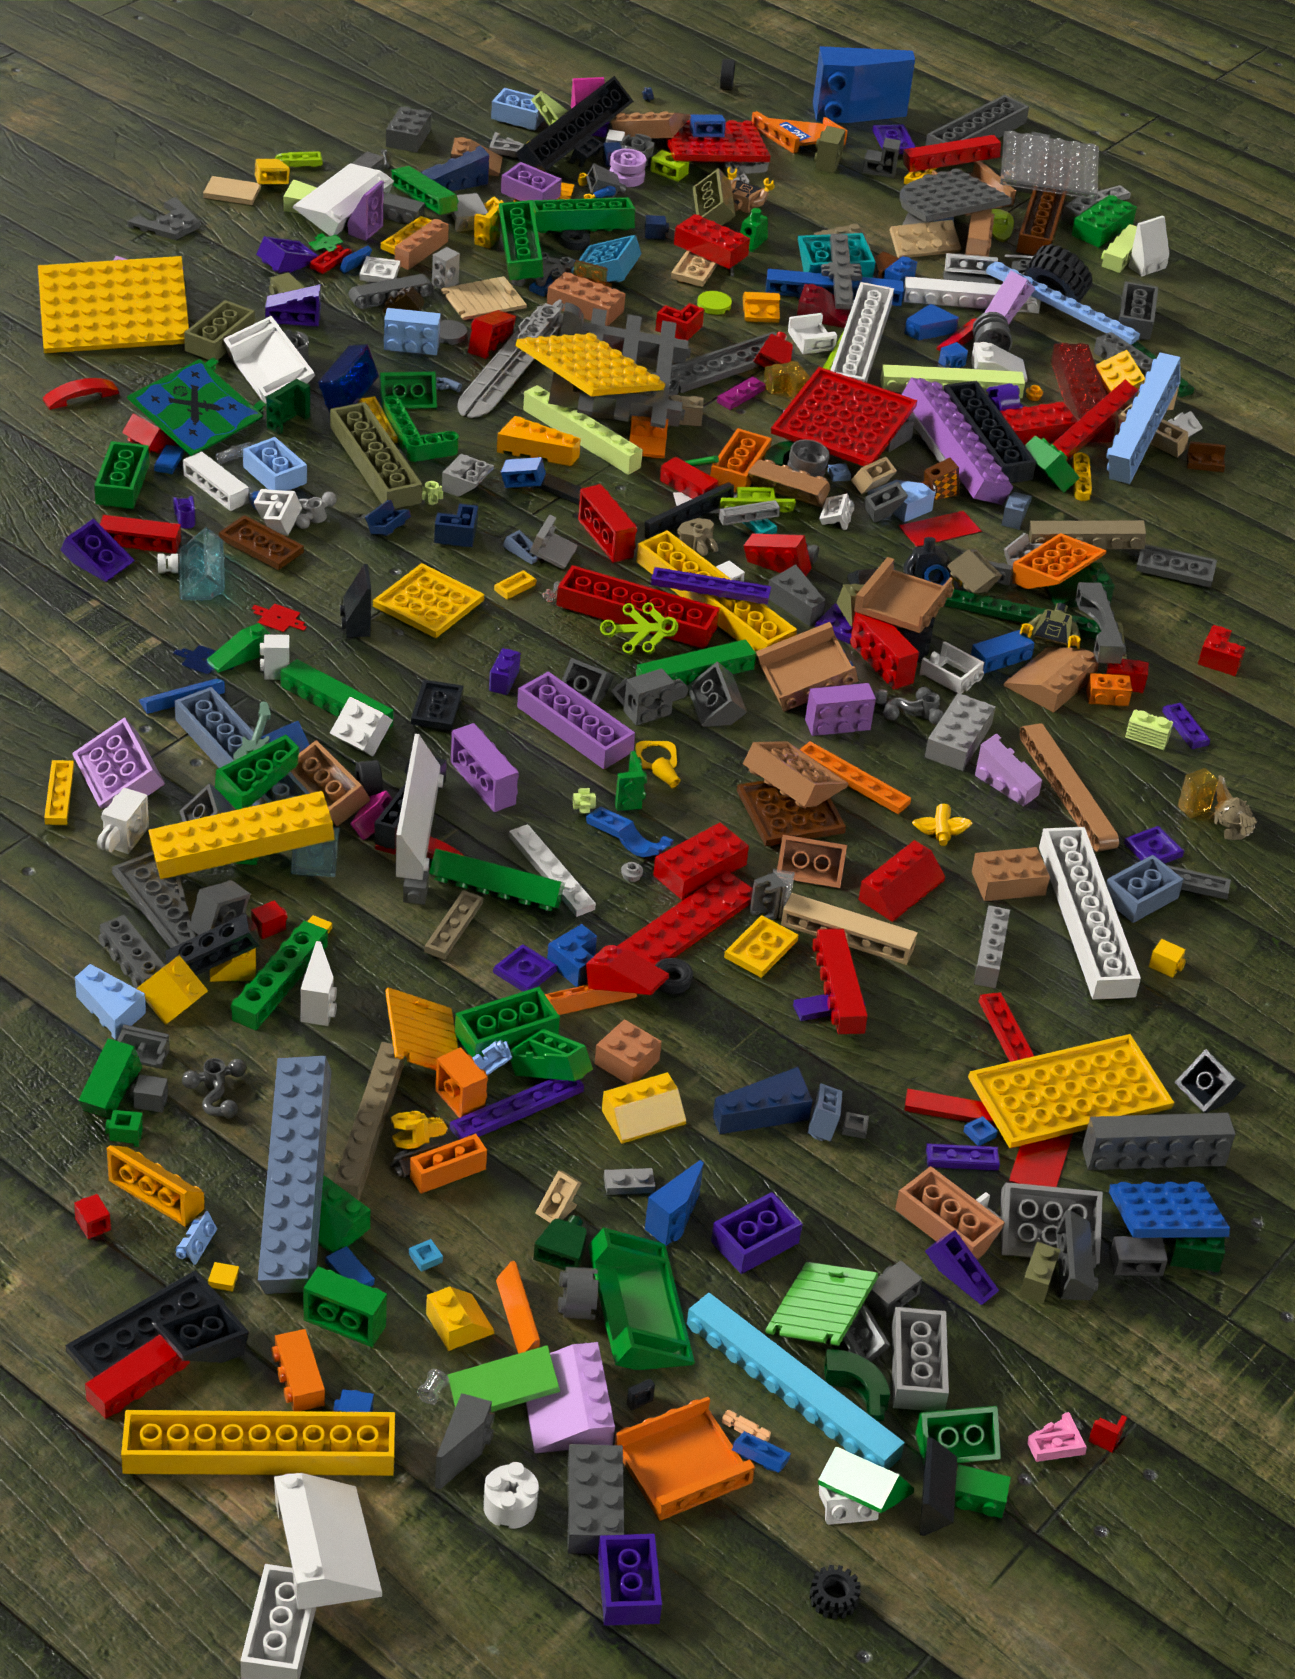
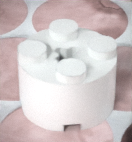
(511, 1495)

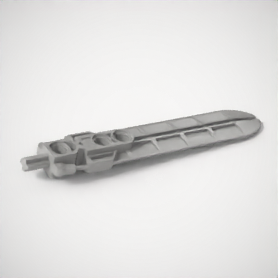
(509, 362)

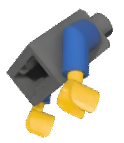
(601, 183)

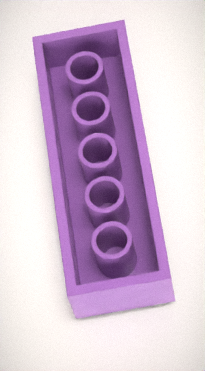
(576, 720)

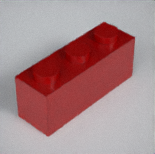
(686, 478)

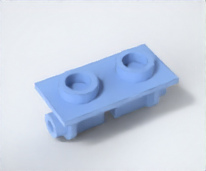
(495, 1056)
(198, 1238)

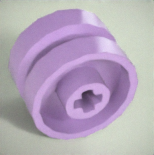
(629, 166)

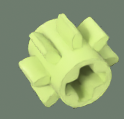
(432, 492)
(584, 800)

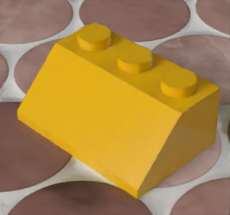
(643, 1108)

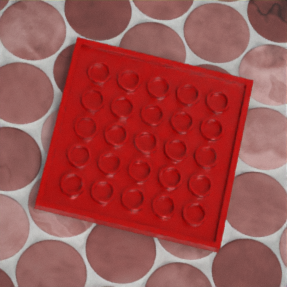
(740, 144)
(844, 416)

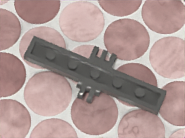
(841, 271)

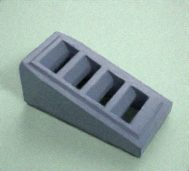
(515, 543)

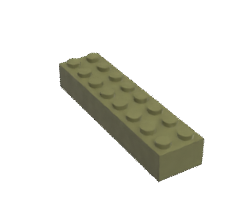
(375, 455)

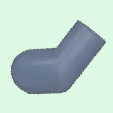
(446, 383)

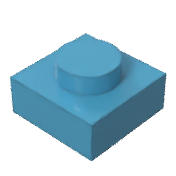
(425, 1255)

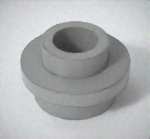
(631, 871)

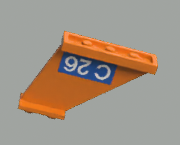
(791, 133)

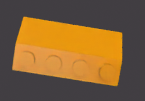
(154, 1184)

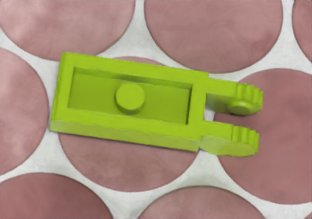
(299, 159)

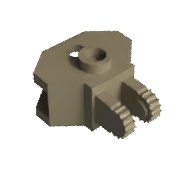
(698, 537)

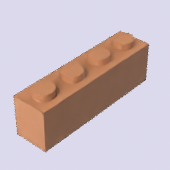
(422, 243)

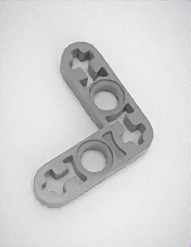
(745, 168)

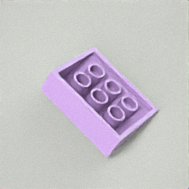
(117, 762)
(581, 1408)

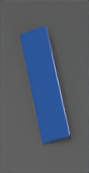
(167, 699)

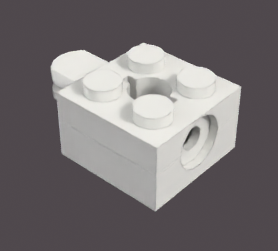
(124, 821)

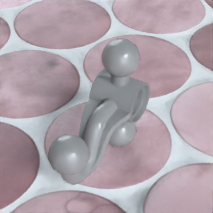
(315, 509)

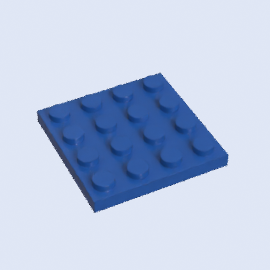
(1168, 1210)

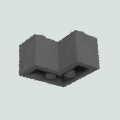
(883, 162)

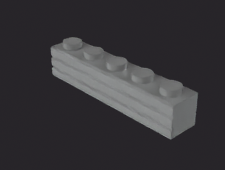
(749, 512)

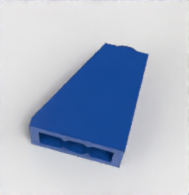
(931, 323)

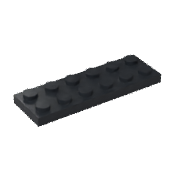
(135, 1326)

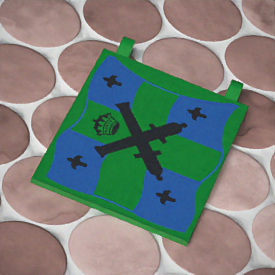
(196, 406)

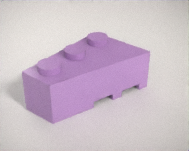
(1011, 296)
(1006, 773)

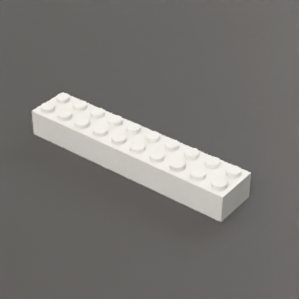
(866, 325)
(1089, 913)

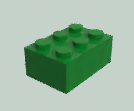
(345, 1306)

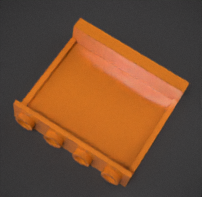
(682, 1459)

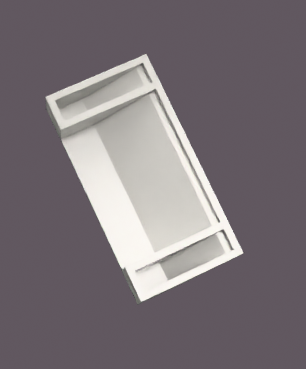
(338, 197)
(267, 357)
(417, 812)
(326, 1541)

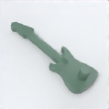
(256, 741)

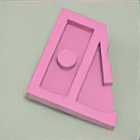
(1057, 1440)

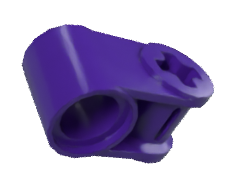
(185, 511)

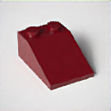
(819, 300)

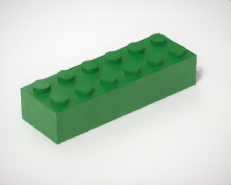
(584, 214)
(521, 240)

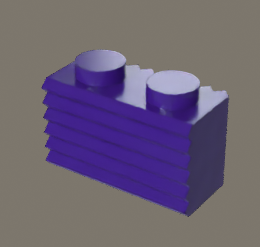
(504, 671)

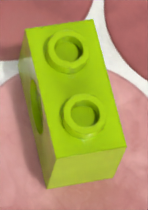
(664, 165)

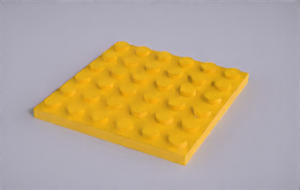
(590, 364)

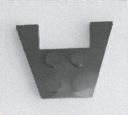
(172, 225)

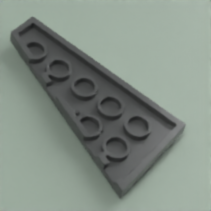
(158, 899)

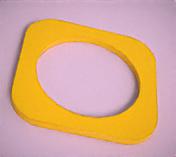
(640, 746)

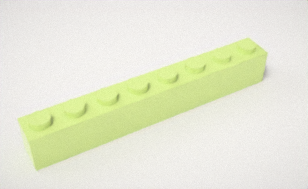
(897, 377)
(593, 435)

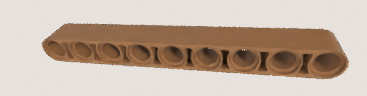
(1069, 787)

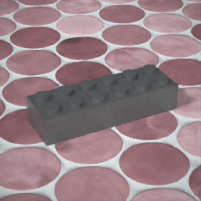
(1158, 1141)

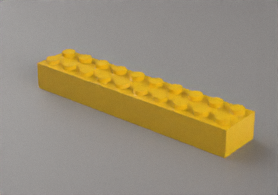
(738, 618)
(258, 1442)

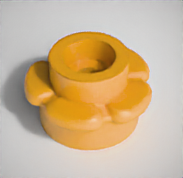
(1034, 393)

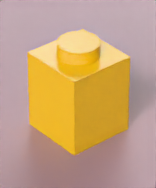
(1167, 958)

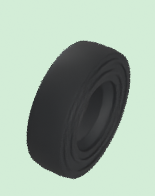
(568, 243)
(680, 967)

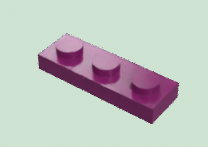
(741, 393)

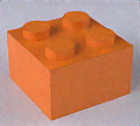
(461, 1082)

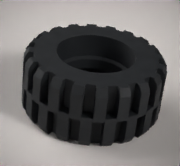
(1060, 271)

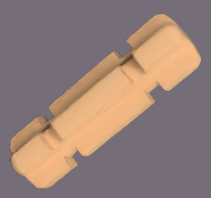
(742, 1424)

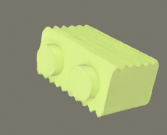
(1149, 729)

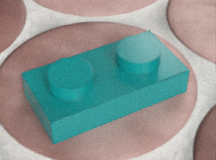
(761, 526)

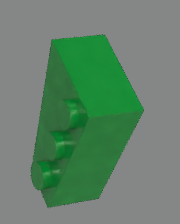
(1052, 463)

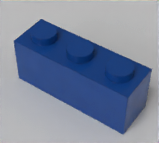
(1003, 650)

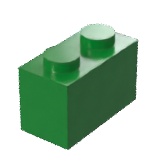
(981, 1491)

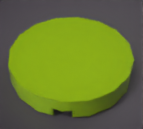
(714, 302)

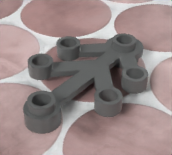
(563, 265)

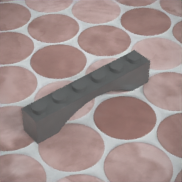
(1093, 601)

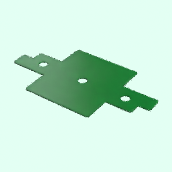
(320, 243)

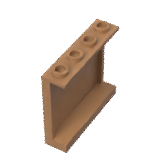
(901, 598)
(805, 663)

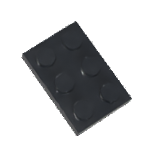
(437, 705)

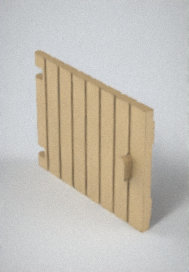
(483, 297)

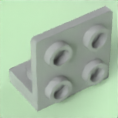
(552, 546)

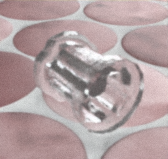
(433, 1386)

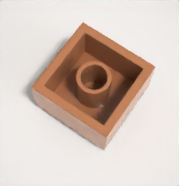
(627, 1052)

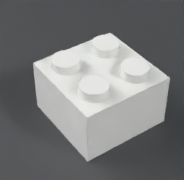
(361, 726)

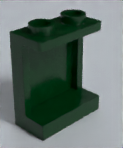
(287, 403)

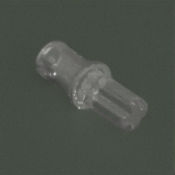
(232, 453)

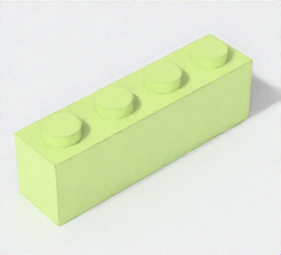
(1119, 251)

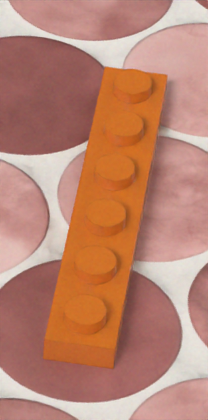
(858, 779)

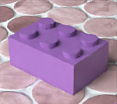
(530, 183)
(840, 709)

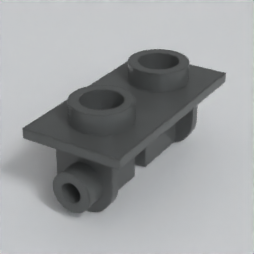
(402, 1159)

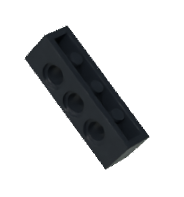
(217, 945)

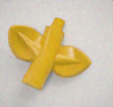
(942, 824)

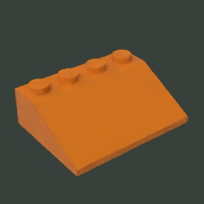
(1054, 562)

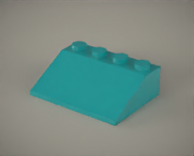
(816, 251)

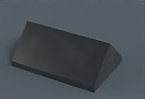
(938, 1488)

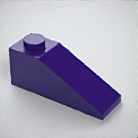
(961, 1267)

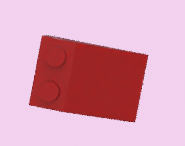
(624, 972)

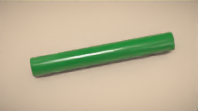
(703, 461)

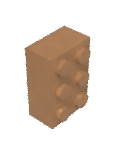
(1010, 874)

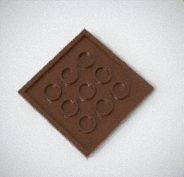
(780, 815)

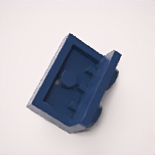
(386, 518)

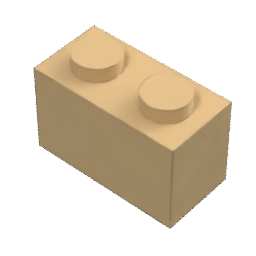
(873, 475)

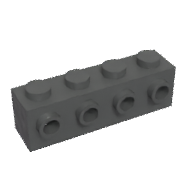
(1110, 345)
(129, 950)

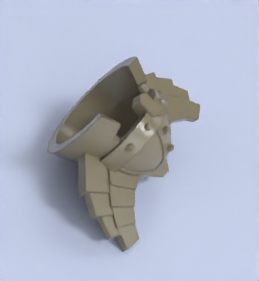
(1232, 813)

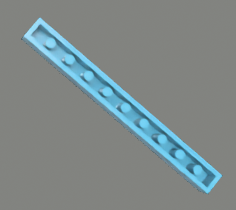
(794, 1382)

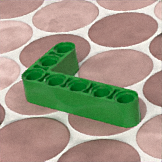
(417, 446)

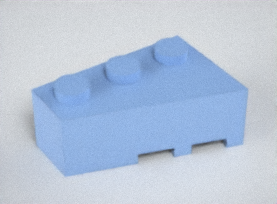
(109, 999)

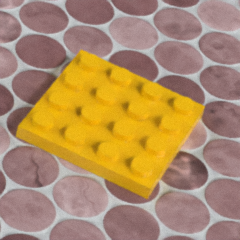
(428, 600)

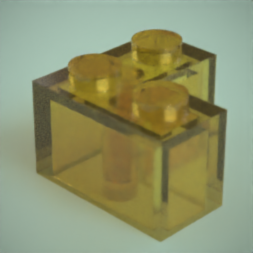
(785, 377)

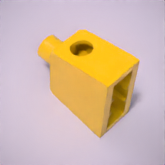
(268, 171)

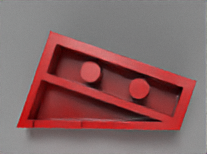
(489, 331)
(778, 552)

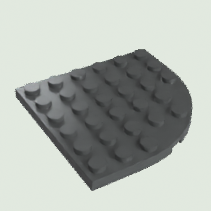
(949, 196)

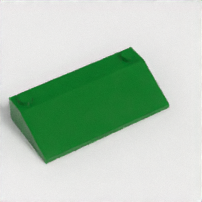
(639, 1302)

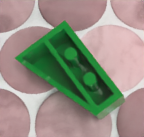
(550, 1057)
(110, 1078)

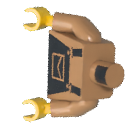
(747, 195)

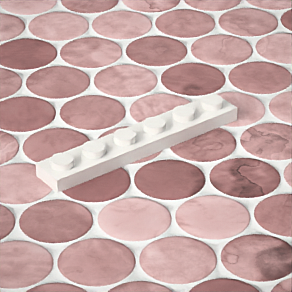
(550, 867)

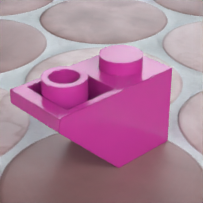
(369, 813)

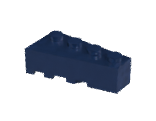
(462, 172)
(764, 1104)

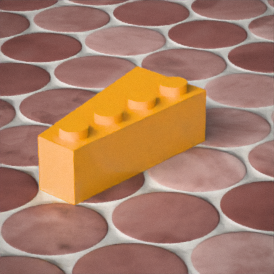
(533, 439)

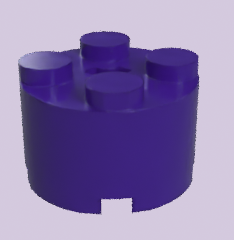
(1005, 396)

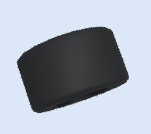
(369, 776)

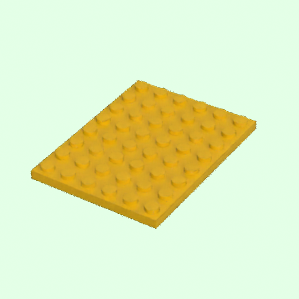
(112, 304)

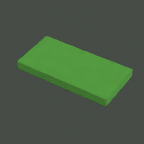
(508, 1379)

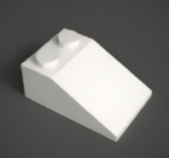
(1150, 247)
(991, 357)
(318, 990)

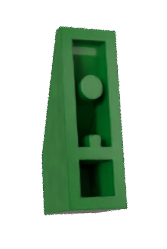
(239, 649)

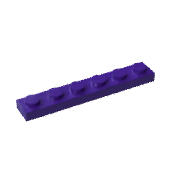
(711, 585)
(515, 1107)

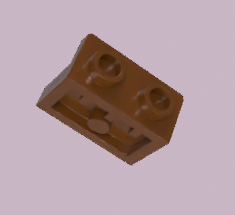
(1206, 456)

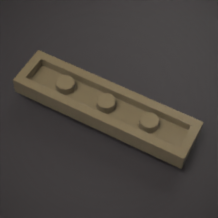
(453, 924)

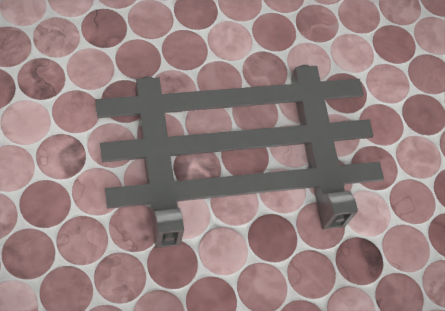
(631, 344)

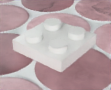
(379, 269)

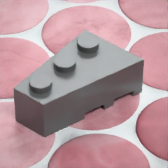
(797, 595)

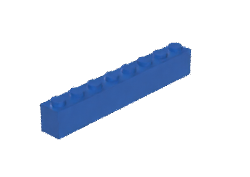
(792, 283)

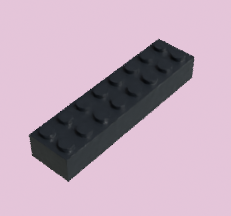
(992, 430)

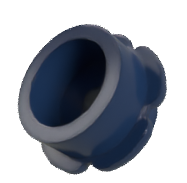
(648, 94)

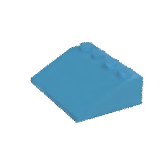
(615, 255)

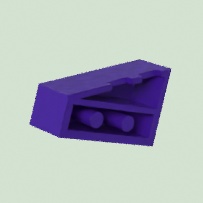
(295, 306)

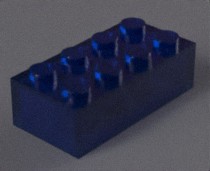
(348, 377)

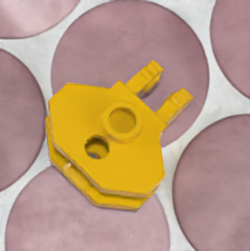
(417, 1128)

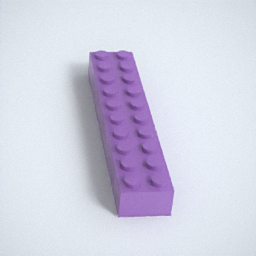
(957, 440)

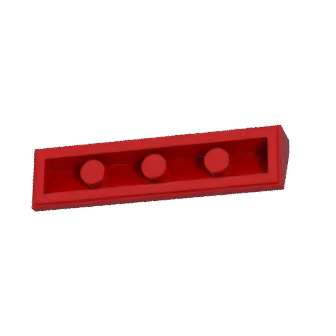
(961, 336)

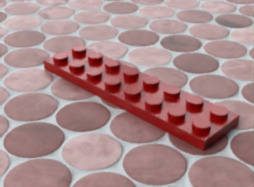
(690, 919)

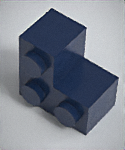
(458, 528)

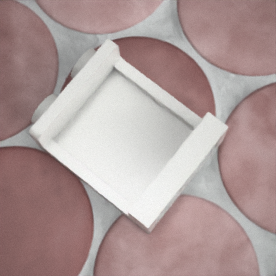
(810, 334)

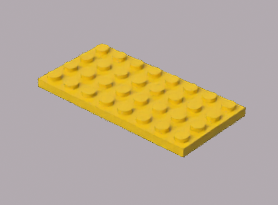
(1066, 1087)

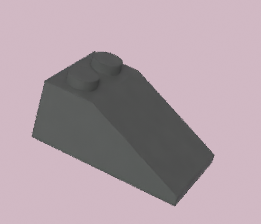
(464, 1437)

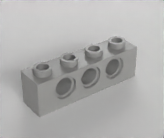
(991, 947)

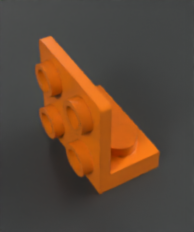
(648, 437)

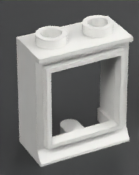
(957, 658)

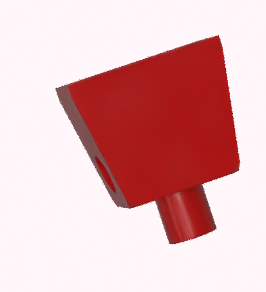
(775, 351)

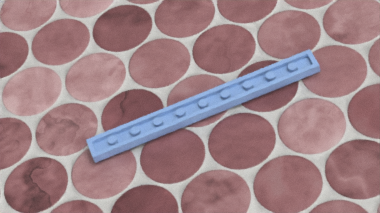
(1069, 305)

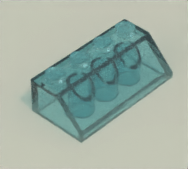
(202, 567)

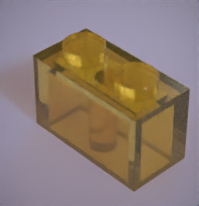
(1197, 793)

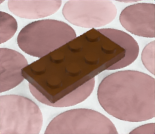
(261, 542)

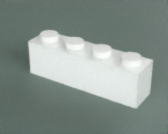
(216, 481)

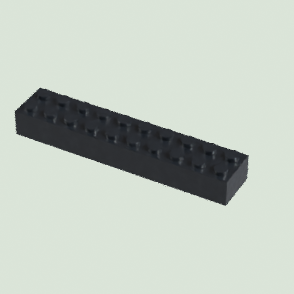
(575, 126)

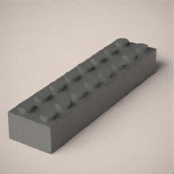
(990, 119)

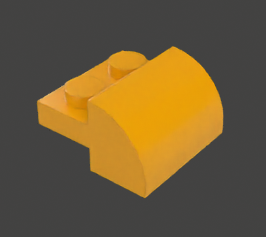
(761, 307)

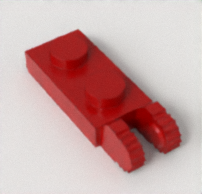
(329, 259)

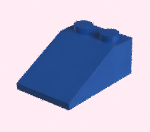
(673, 1204)

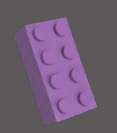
(484, 767)

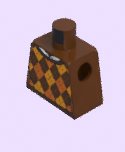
(943, 479)

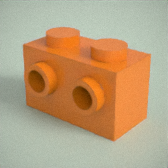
(1109, 689)

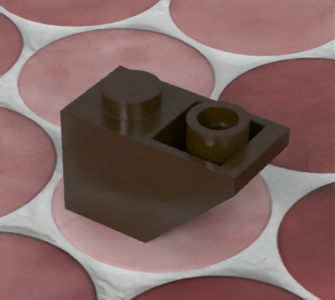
(406, 299)

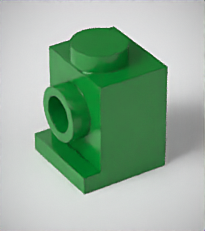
(125, 1127)

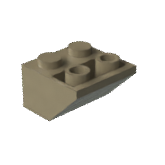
(974, 571)

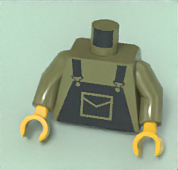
(1053, 628)

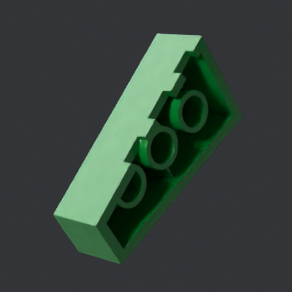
(257, 772)

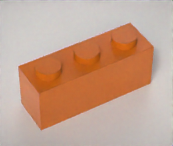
(448, 1163)
(298, 1370)

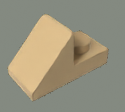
(559, 1197)

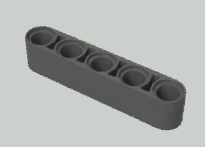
(377, 293)

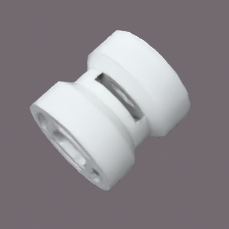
(172, 563)

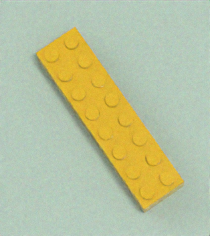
(241, 834)

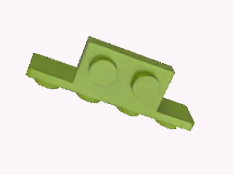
(754, 495)

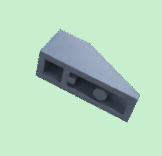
(1016, 510)
(825, 1113)

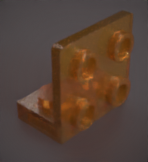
(591, 272)

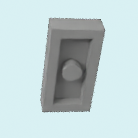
(629, 1181)

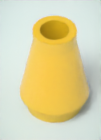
(663, 769)

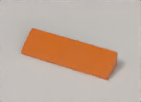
(584, 998)
(517, 1309)

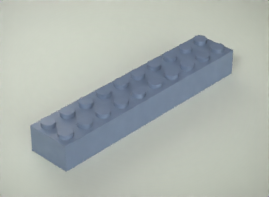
(220, 735)
(295, 1174)

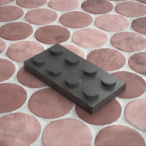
(1176, 565)

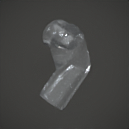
(550, 595)

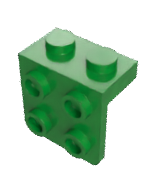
(630, 785)

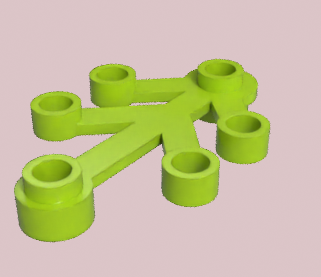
(642, 629)

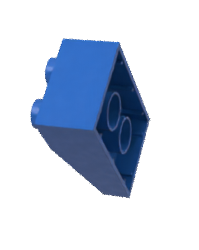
(862, 84)

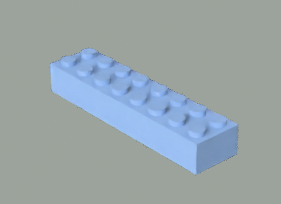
(1143, 418)

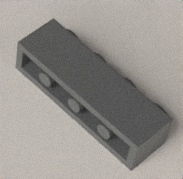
(401, 208)

